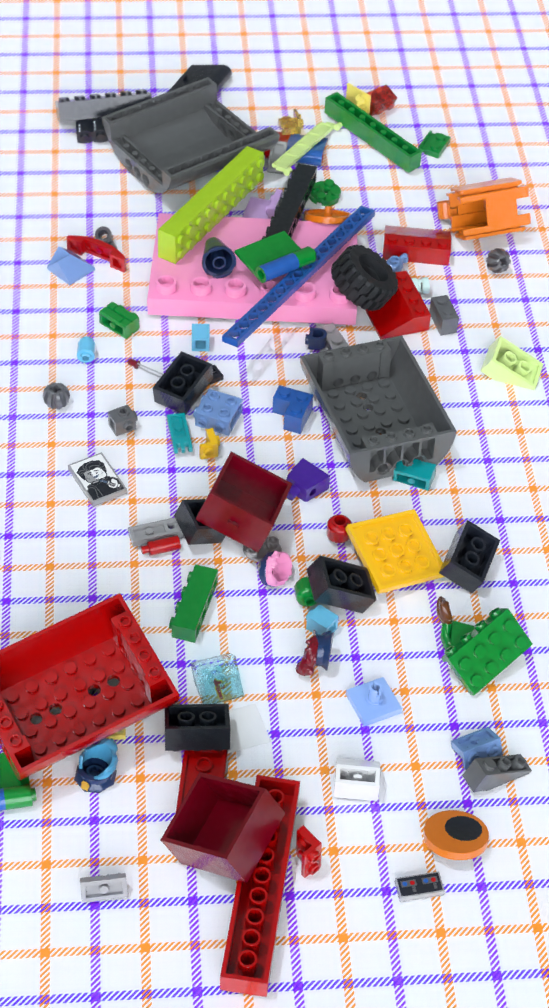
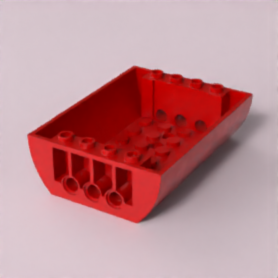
(61, 668)

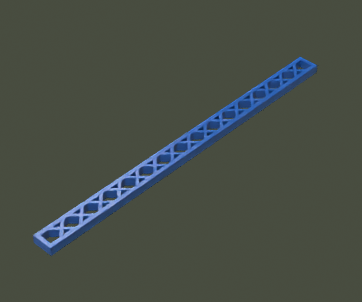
(297, 278)

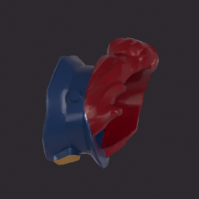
(316, 653)

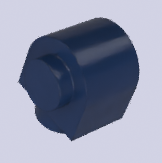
(316, 339)

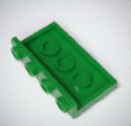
(487, 649)

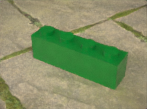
(194, 603)

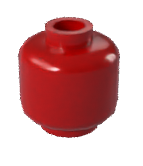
(336, 528)

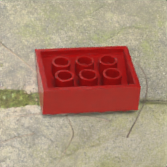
(420, 244)
(403, 312)

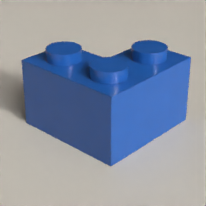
(294, 406)

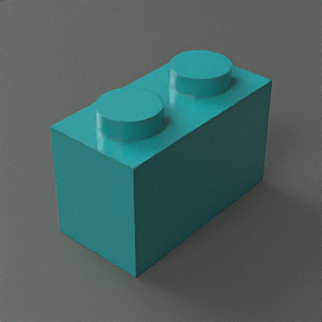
(418, 475)

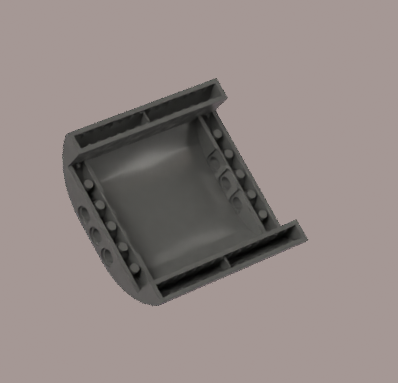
(181, 136)

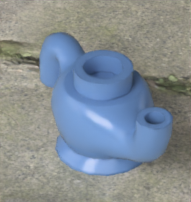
(397, 262)

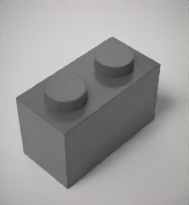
(444, 315)

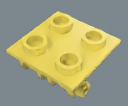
(358, 97)

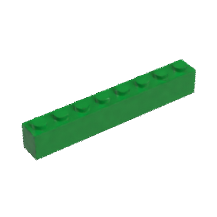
(373, 132)

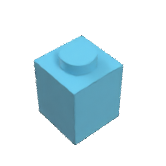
(200, 337)
(321, 620)

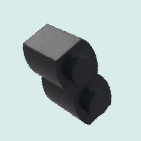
(90, 131)

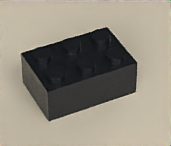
(183, 382)
(469, 556)
(341, 584)
(197, 727)

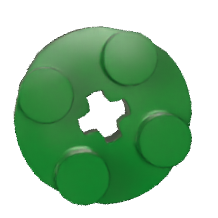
(320, 188)

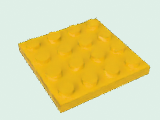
(395, 550)

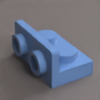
(477, 745)

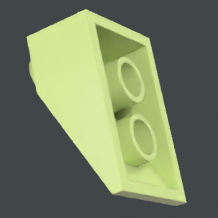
(511, 365)

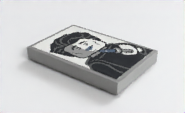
(97, 479)

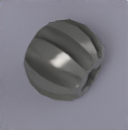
(498, 260)
(56, 395)

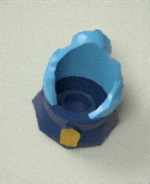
(97, 766)

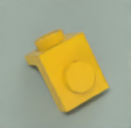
(210, 448)

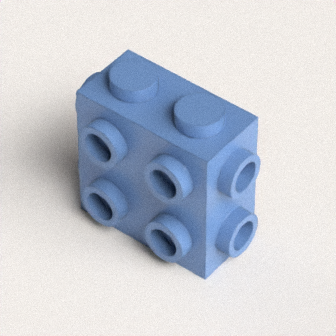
(218, 411)

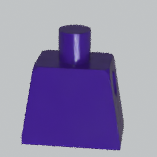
(307, 481)

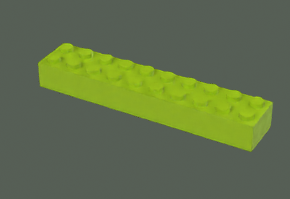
(210, 205)

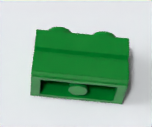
(119, 320)

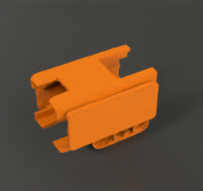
(485, 208)

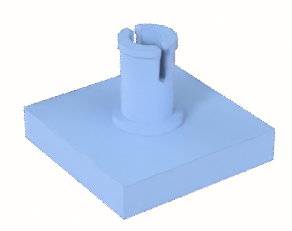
(373, 701)

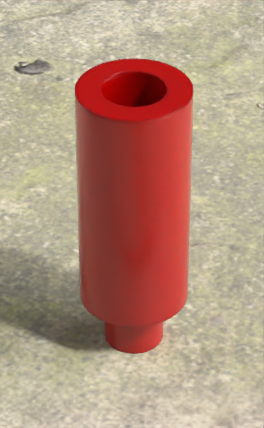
(161, 545)

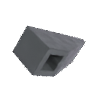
(495, 771)

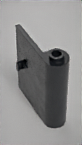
(217, 73)

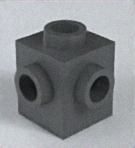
(122, 420)

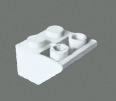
(357, 779)

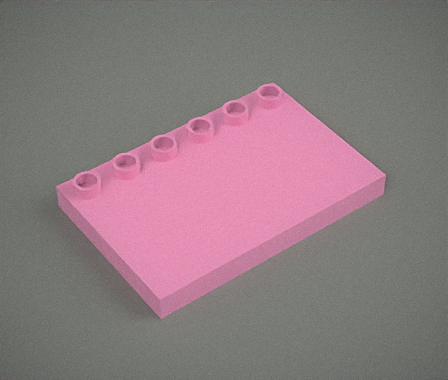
(190, 292)

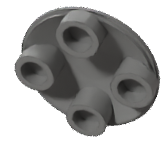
(271, 544)

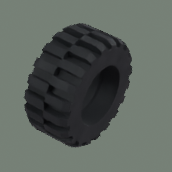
(364, 277)

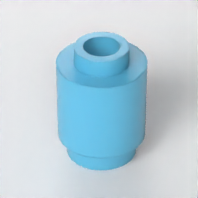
(86, 349)

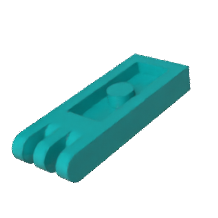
(179, 432)

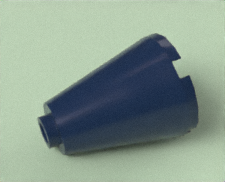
(218, 258)

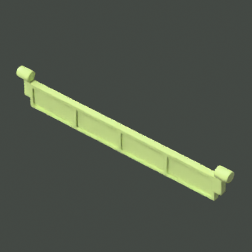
(305, 144)

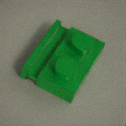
(434, 144)

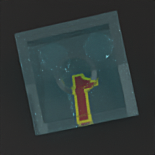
(217, 679)

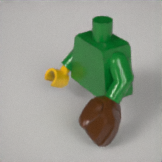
(450, 630)

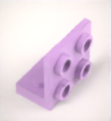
(263, 208)

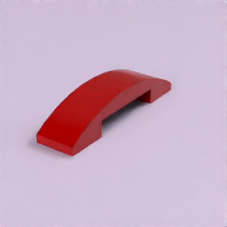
(98, 248)

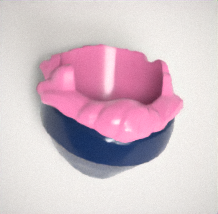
(275, 568)

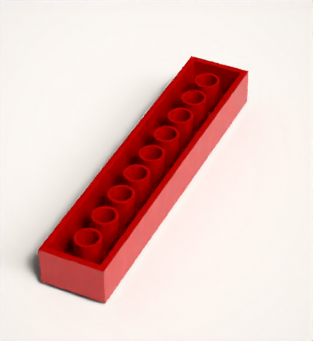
(259, 902)

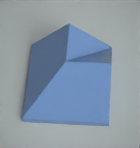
(69, 266)

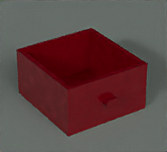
(244, 502)
(223, 826)

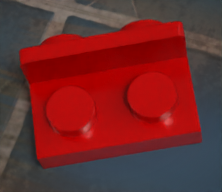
(308, 851)

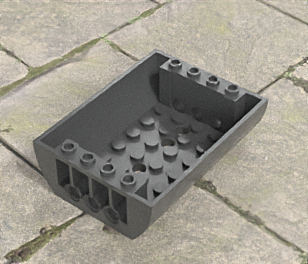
(399, 400)

